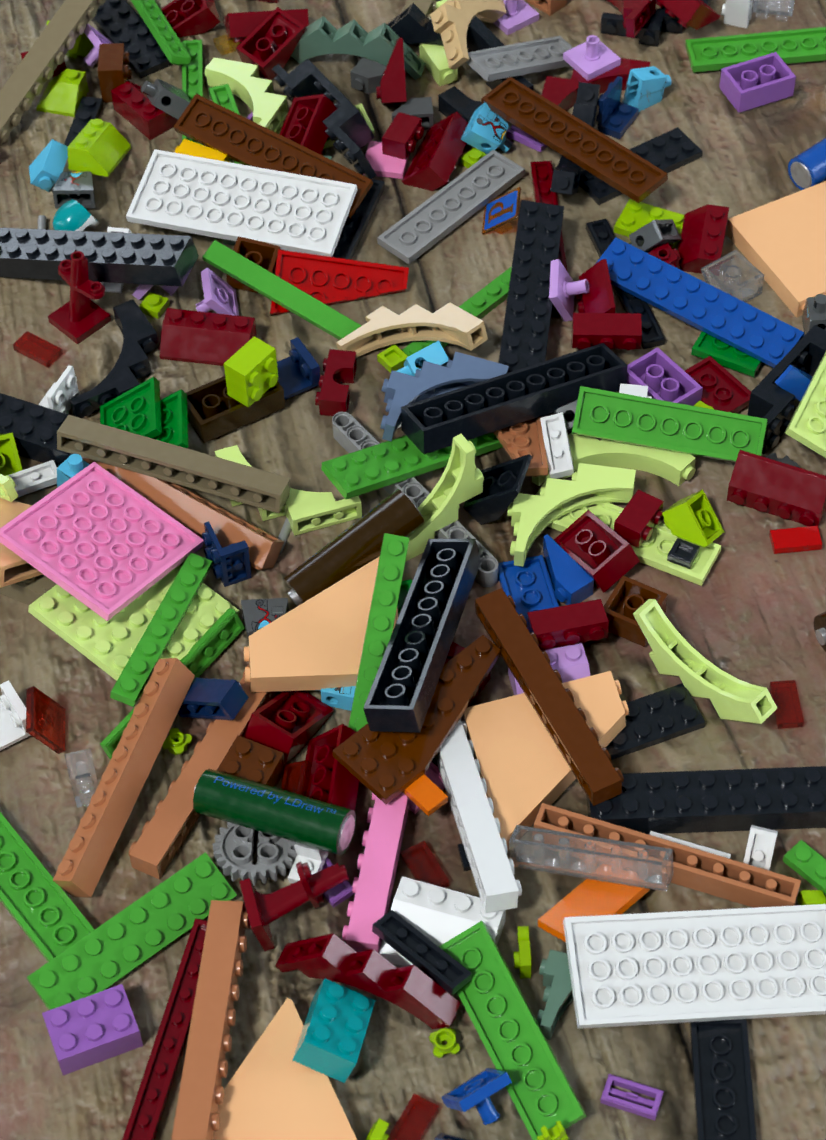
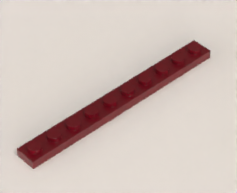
(168, 1043)

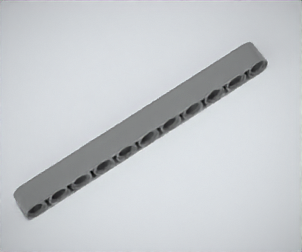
(355, 437)

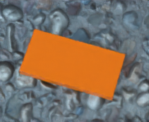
(590, 899)

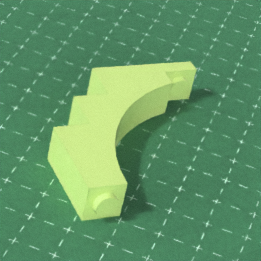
(436, 60)
(258, 93)
(667, 464)
(304, 509)

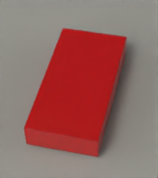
(795, 539)

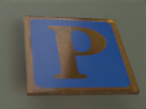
(501, 212)

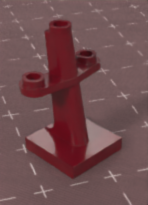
(80, 315)
(266, 908)

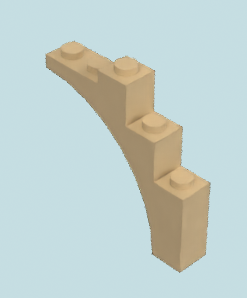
(453, 20)
(416, 324)

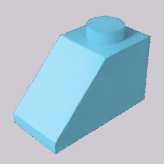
(48, 165)

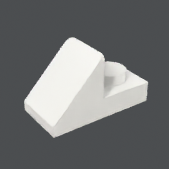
(760, 847)
(311, 855)

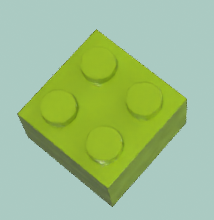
(251, 371)

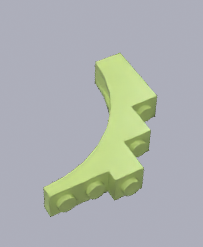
(457, 484)
(588, 487)
(676, 657)

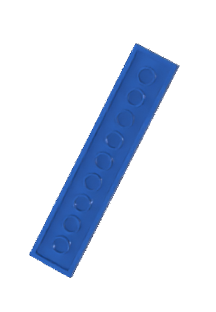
(699, 304)

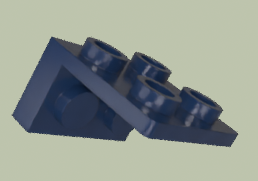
(613, 115)
(298, 371)
(230, 562)

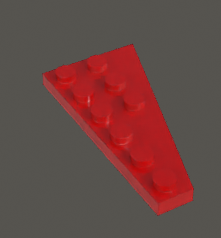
(337, 279)

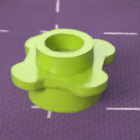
(177, 747)
(441, 1035)

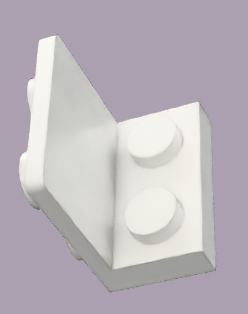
(61, 392)
(11, 717)

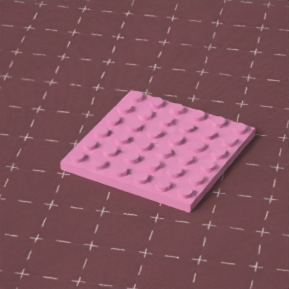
(99, 540)

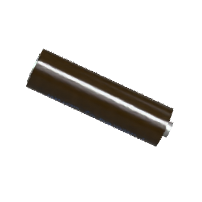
(354, 547)

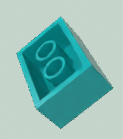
(334, 1030)

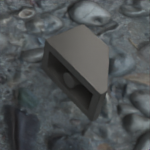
(366, 75)
(420, 108)

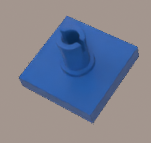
(477, 1092)

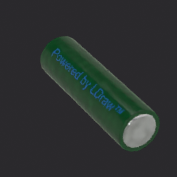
(274, 811)

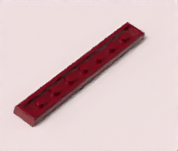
(542, 178)

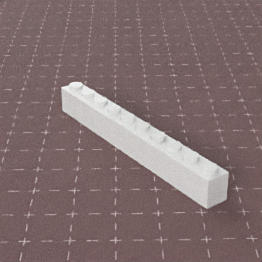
(476, 822)

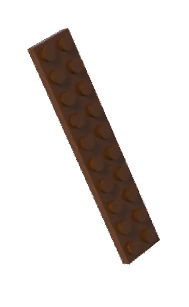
(575, 139)
(260, 147)

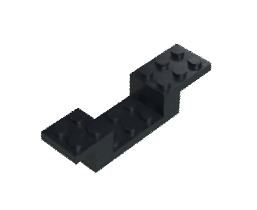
(344, 125)
(777, 404)

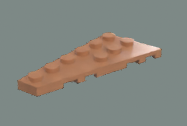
(524, 440)

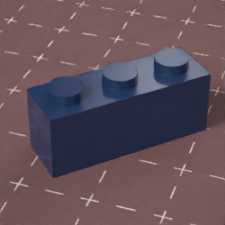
(213, 699)

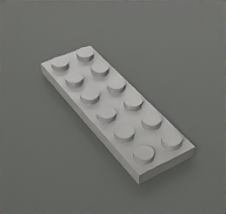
(519, 58)

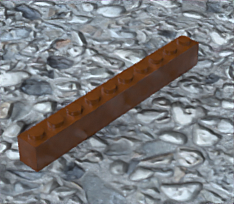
(549, 698)

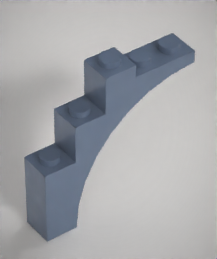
(432, 381)

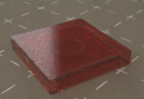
(45, 719)

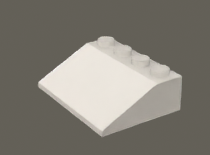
(438, 915)

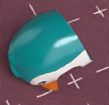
(73, 217)

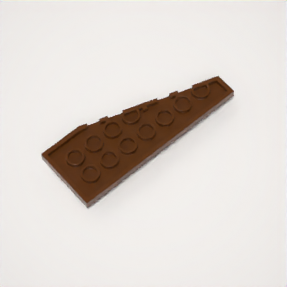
(397, 759)

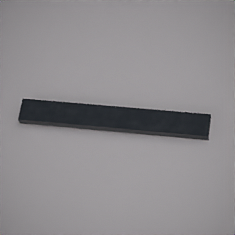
(602, 237)

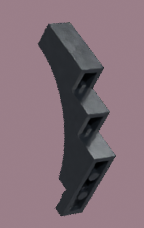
(418, 28)
(567, 173)

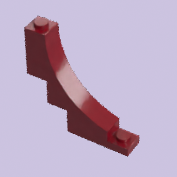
(635, 14)
(564, 91)
(370, 971)

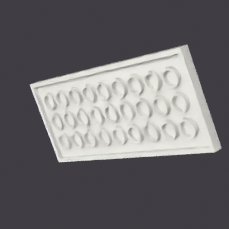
(242, 201)
(697, 965)

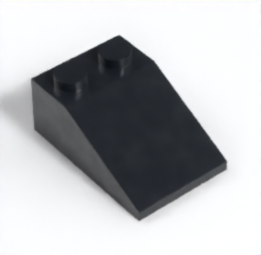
(500, 488)

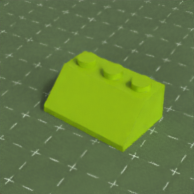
(97, 148)

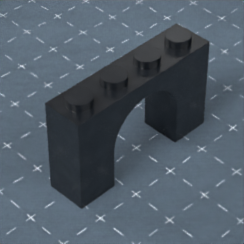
(455, 100)

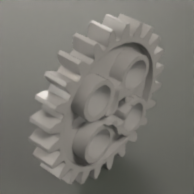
(235, 851)

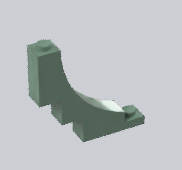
(352, 39)

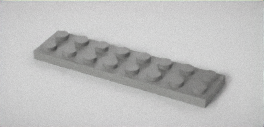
(450, 206)

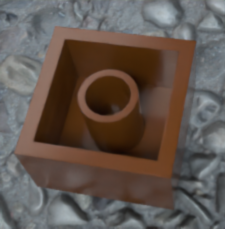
(112, 68)
(257, 252)
(622, 604)
(253, 762)

